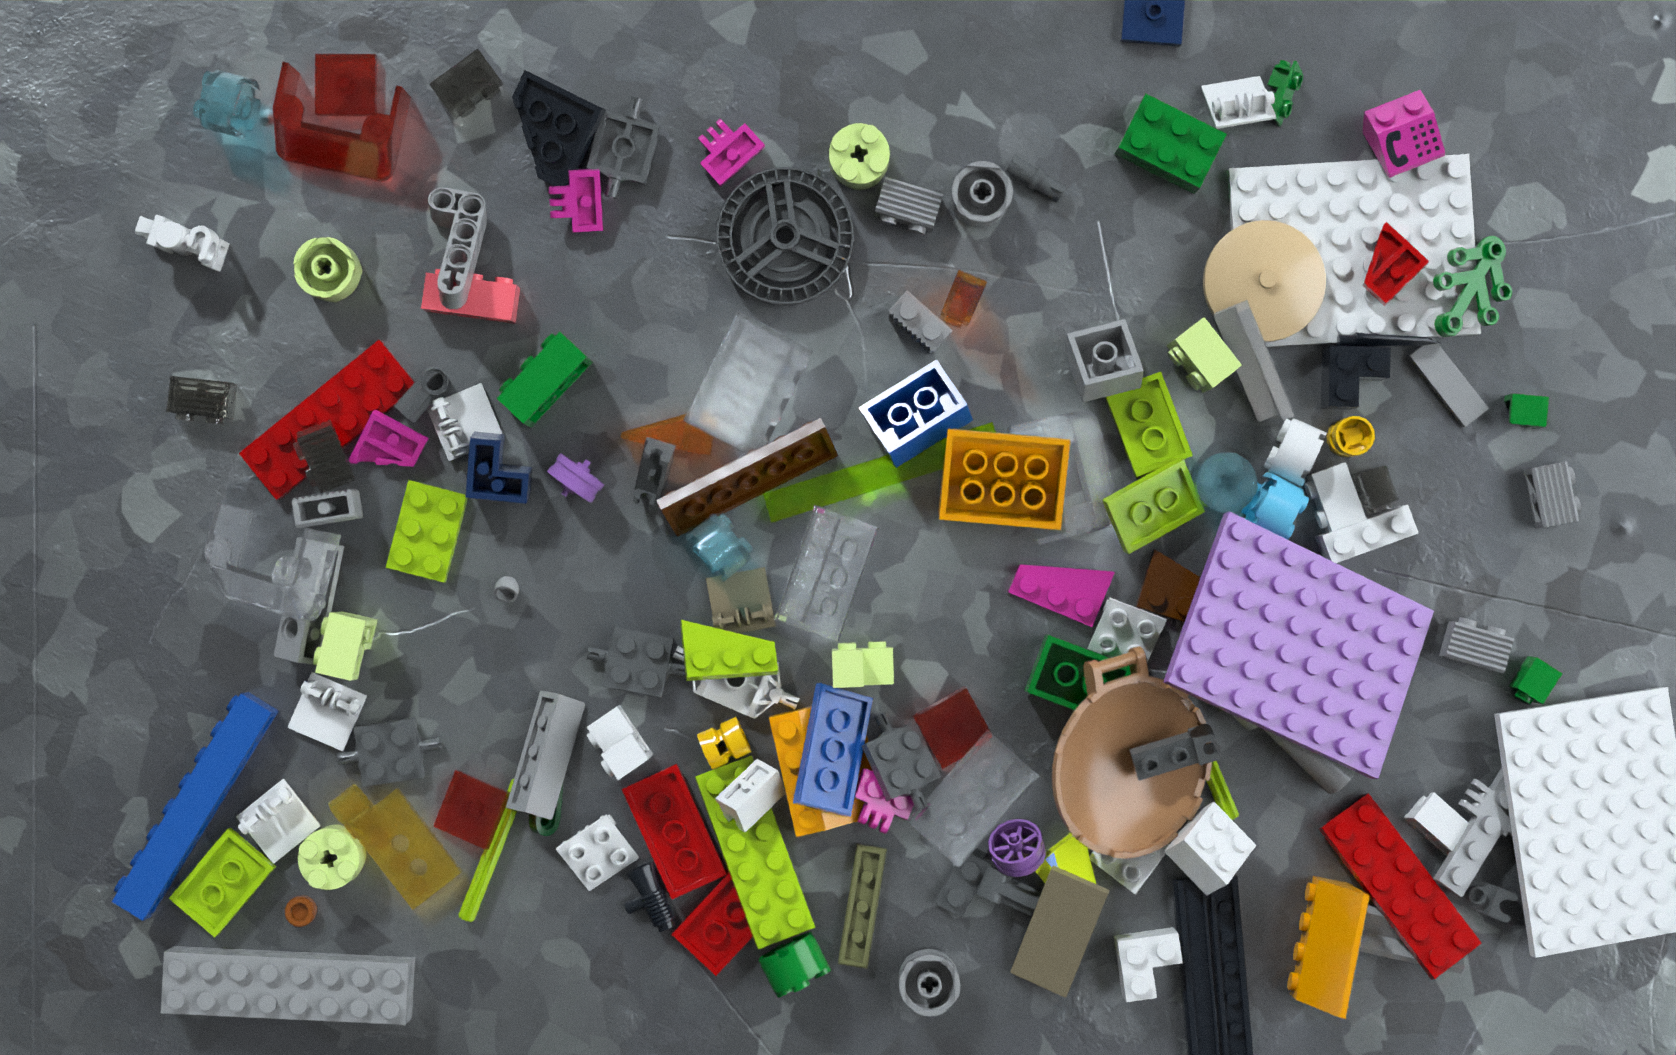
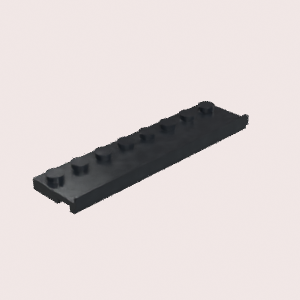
(1212, 969)

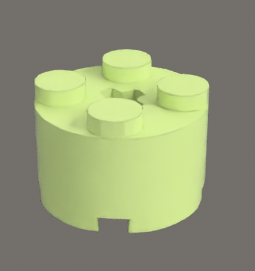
(866, 140)
(313, 278)
(326, 873)

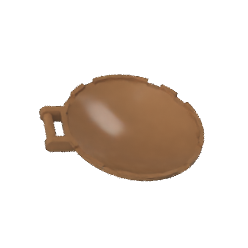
(1095, 771)

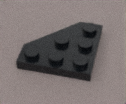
(555, 126)

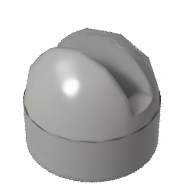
(506, 589)

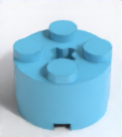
(1276, 505)

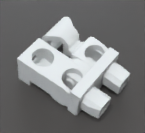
(176, 238)

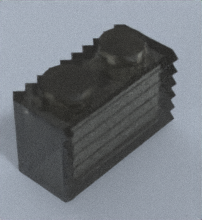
(201, 398)
(324, 457)
(1375, 489)

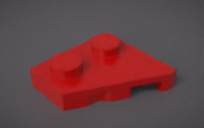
(1392, 265)

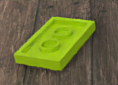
(1148, 425)
(1153, 505)
(427, 531)
(222, 882)

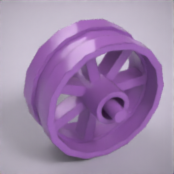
(575, 478)
(1017, 849)

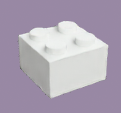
(1210, 848)

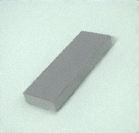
(1448, 383)

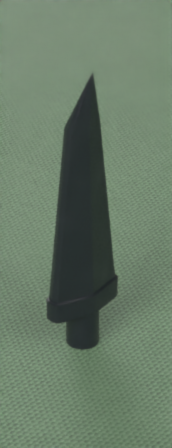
(1380, 340)

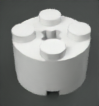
(1296, 452)

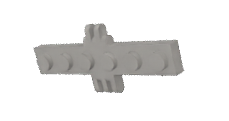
(1488, 822)

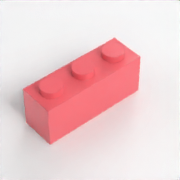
(485, 299)

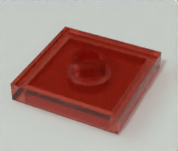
(345, 84)
(951, 726)
(472, 809)

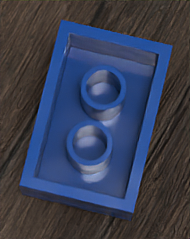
(916, 413)

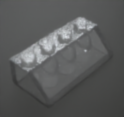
(826, 573)
(973, 798)

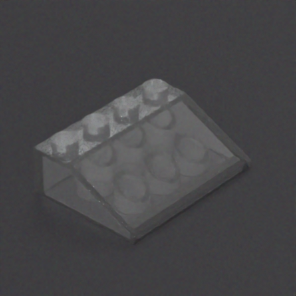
(748, 384)

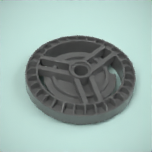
(778, 213)

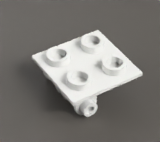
(1239, 102)
(458, 418)
(1125, 628)
(327, 711)
(277, 821)
(597, 852)
(1129, 871)

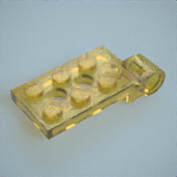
(376, 830)

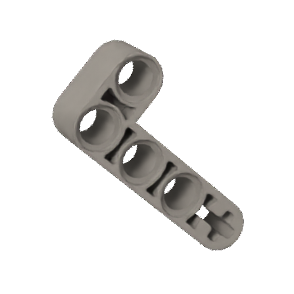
(458, 249)

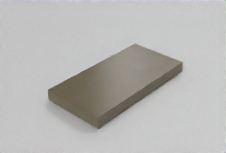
(1059, 931)

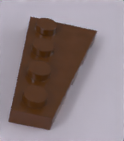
(1167, 587)

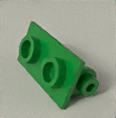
(1286, 81)

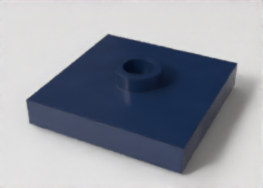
(1153, 22)

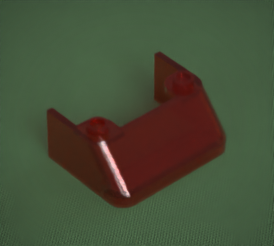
(363, 155)

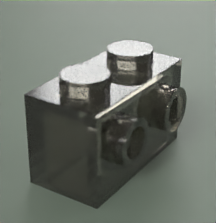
(467, 85)

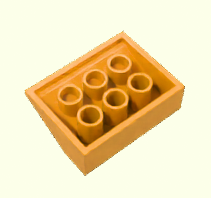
(1004, 479)
(789, 737)
(1328, 945)

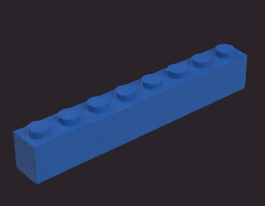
(194, 806)

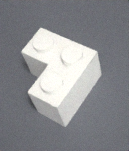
(620, 742)
(1138, 955)

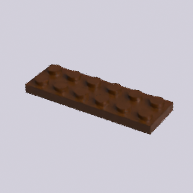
(748, 476)

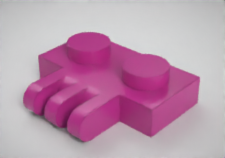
(729, 151)
(580, 200)
(876, 804)

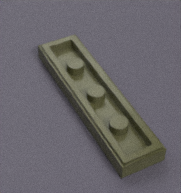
(862, 905)

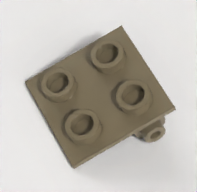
(741, 601)

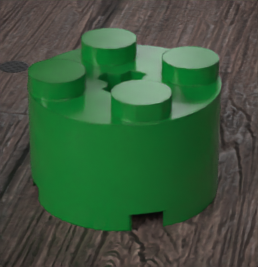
(794, 964)

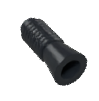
(652, 897)

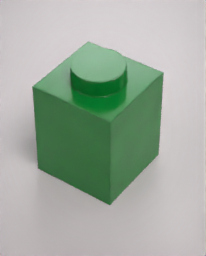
(1534, 681)

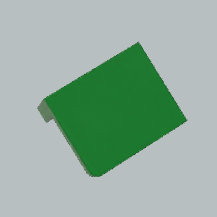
(1528, 410)

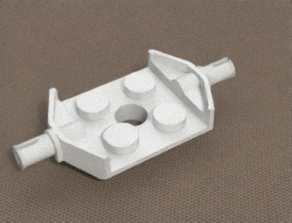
(750, 698)

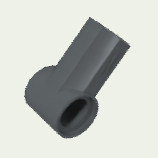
(419, 396)
(1005, 889)

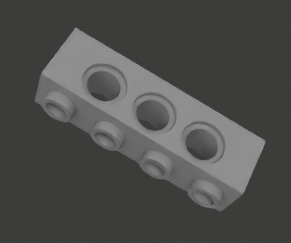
(300, 639)

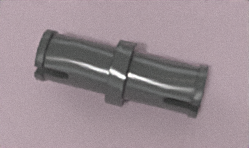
(1035, 178)

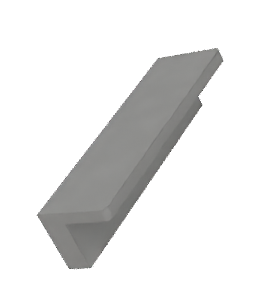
(1257, 369)
(545, 755)
(1382, 940)

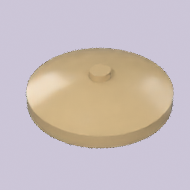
(1272, 270)

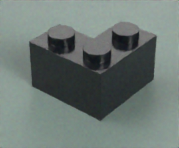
(1344, 369)

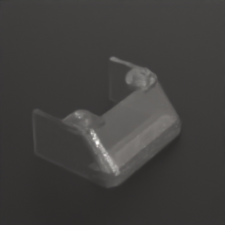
(1092, 466)
(296, 583)

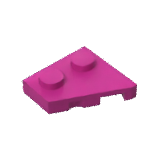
(388, 442)

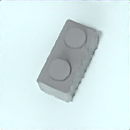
(908, 206)
(919, 322)
(1552, 494)
(327, 508)
(1477, 646)

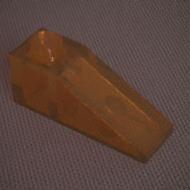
(962, 299)
(674, 432)

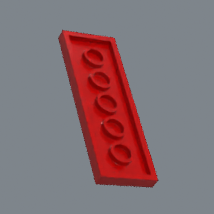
(348, 399)
(1400, 886)

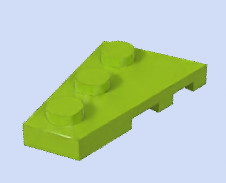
(725, 654)

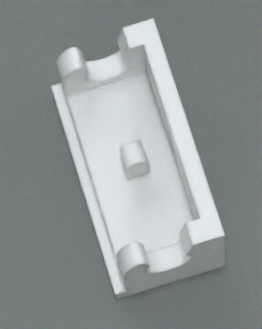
(751, 794)
(1437, 822)

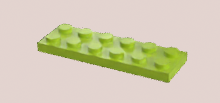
(757, 864)

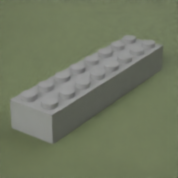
(287, 985)

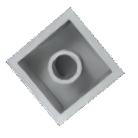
(1104, 360)

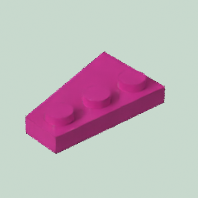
(1063, 590)

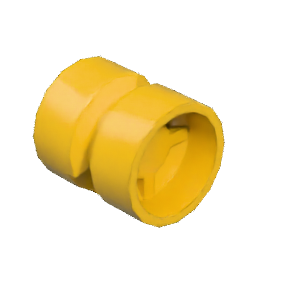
(1350, 436)
(734, 739)

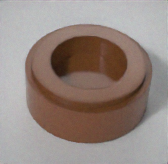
(300, 911)

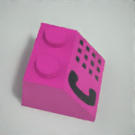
(1403, 133)

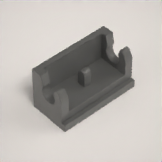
(653, 471)

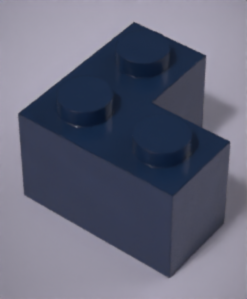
(490, 477)

